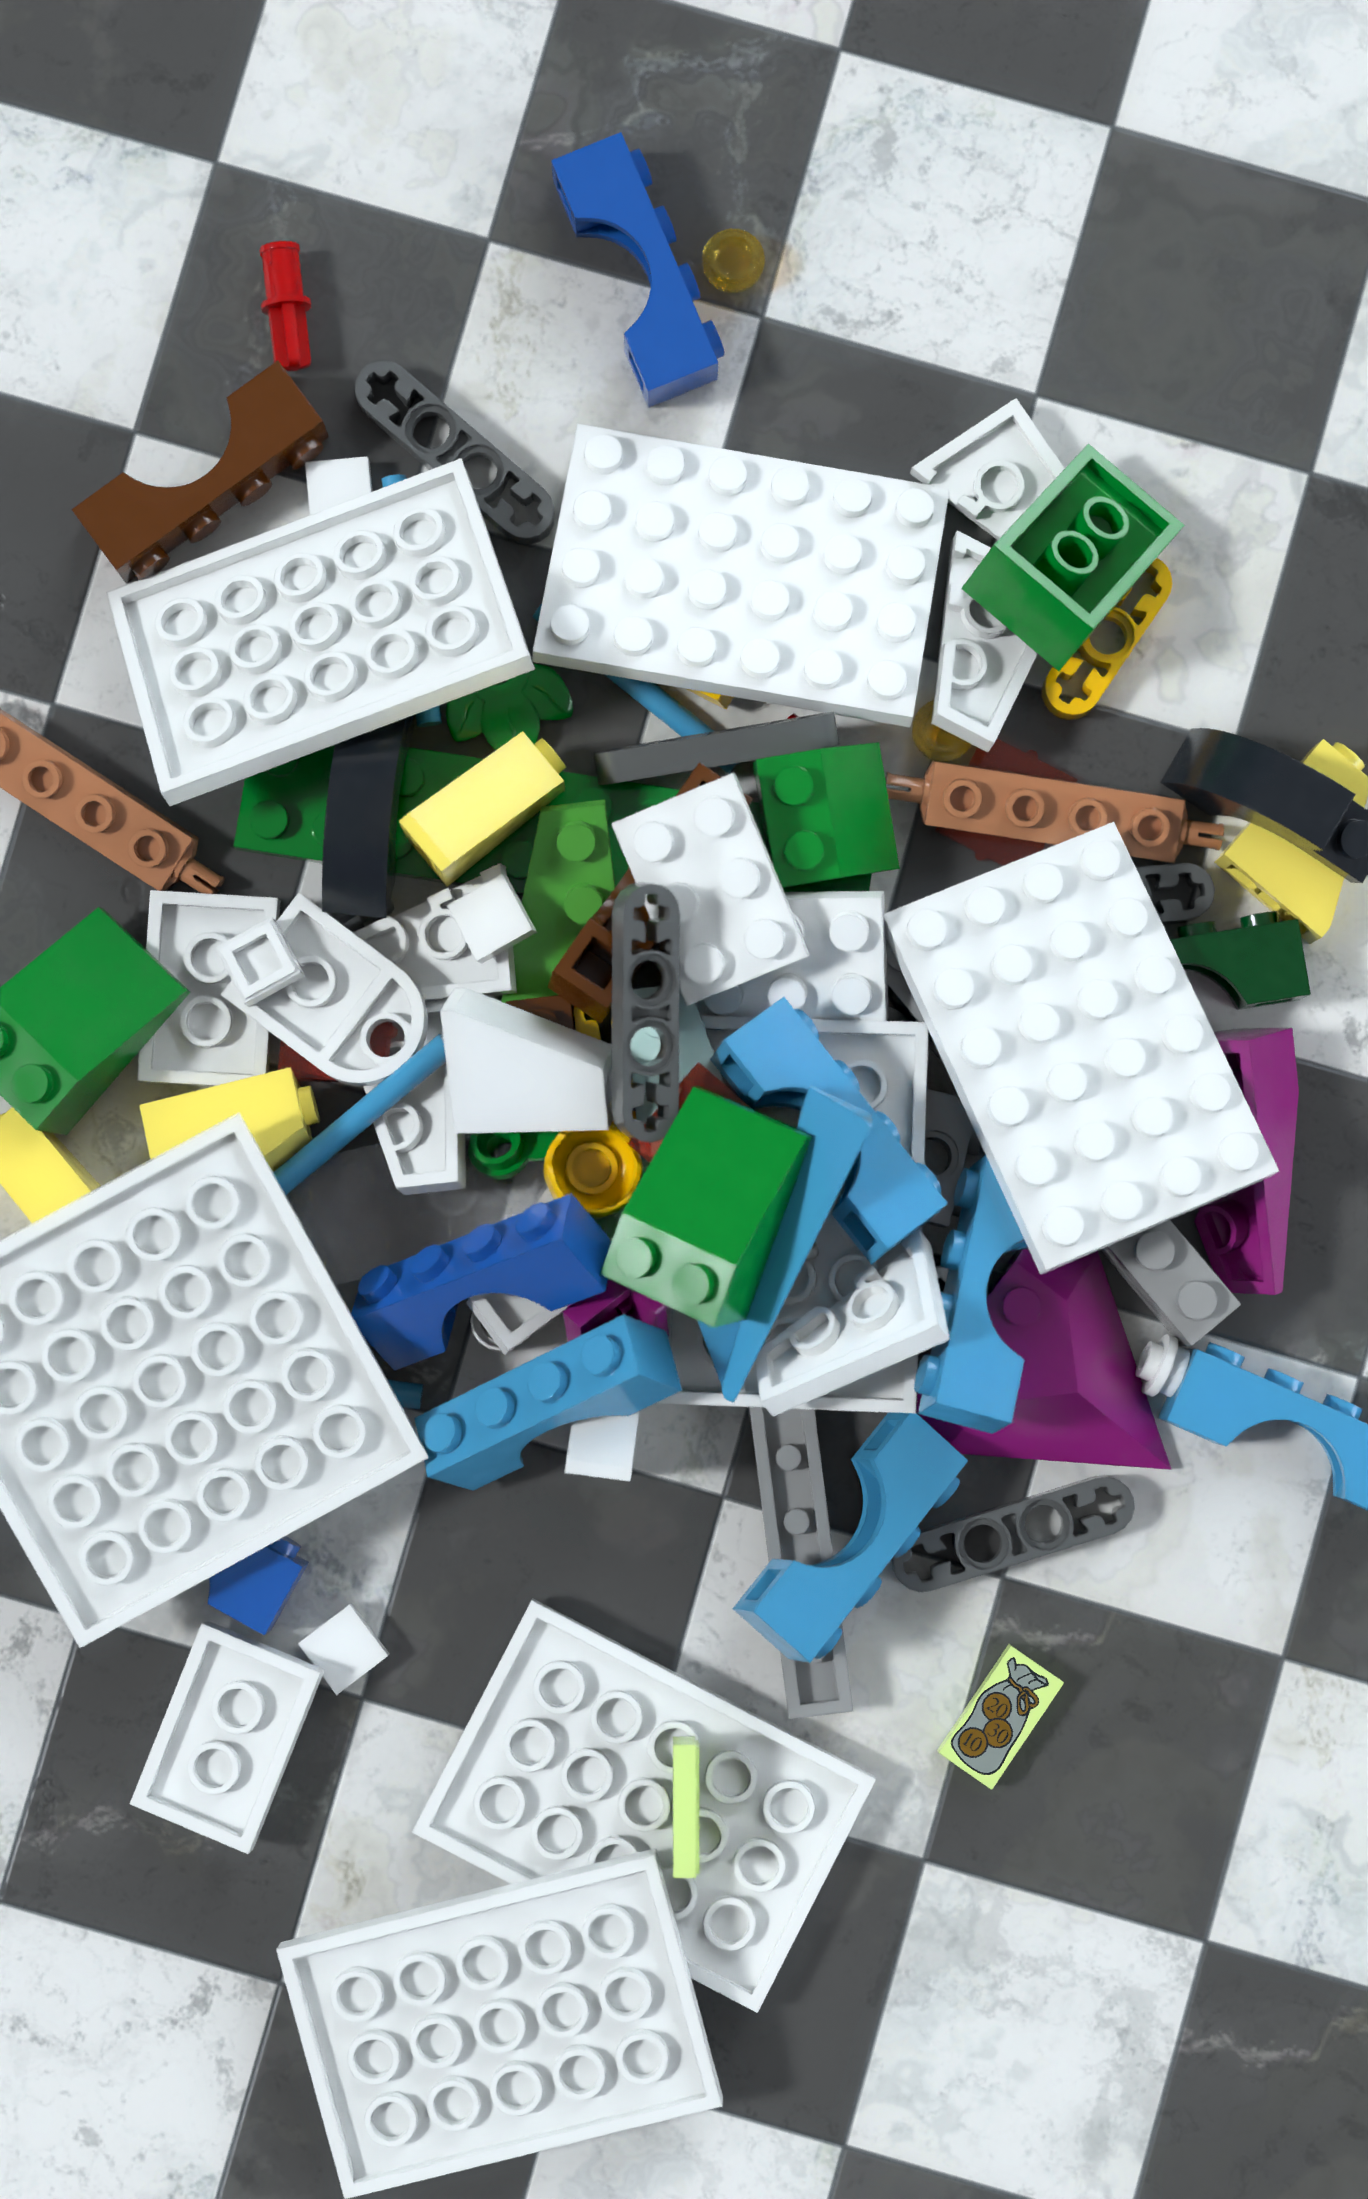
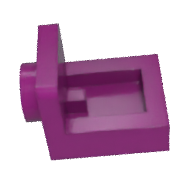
(608, 1305)

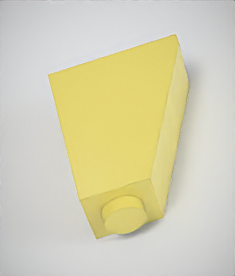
(484, 806)
(1285, 875)
(270, 1104)
(38, 1168)

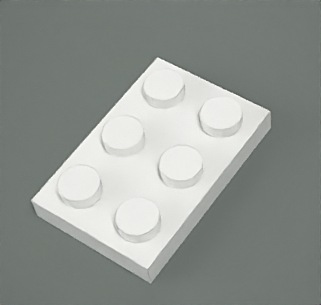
(724, 883)
(840, 976)
(207, 1035)
(227, 1737)

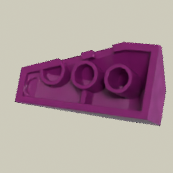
(1249, 1227)

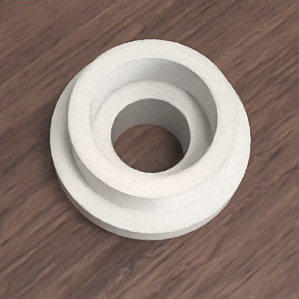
(1162, 1366)

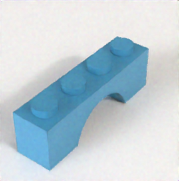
(885, 1191)
(974, 1373)
(594, 1375)
(1224, 1400)
(902, 1475)

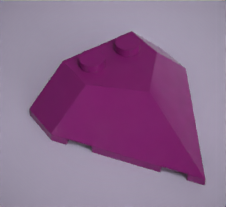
(1077, 1373)

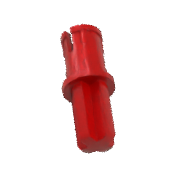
(286, 304)

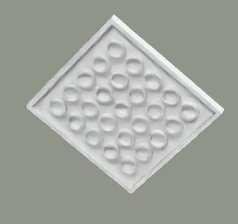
(179, 1382)

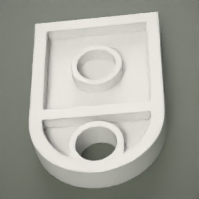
(339, 1000)

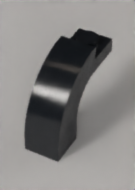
(1276, 792)
(363, 820)

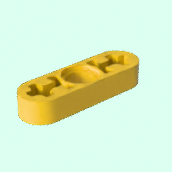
(1096, 684)

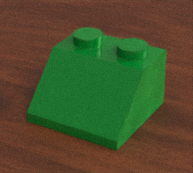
(826, 814)

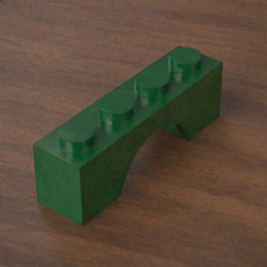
(1252, 963)

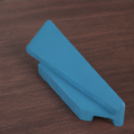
(837, 1137)

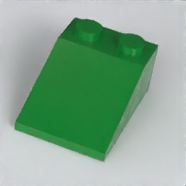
(1072, 556)
(79, 1020)
(708, 1209)

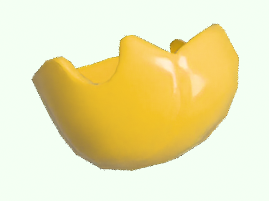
(595, 1168)

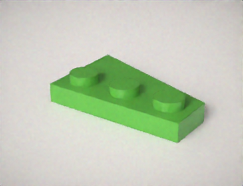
(563, 888)

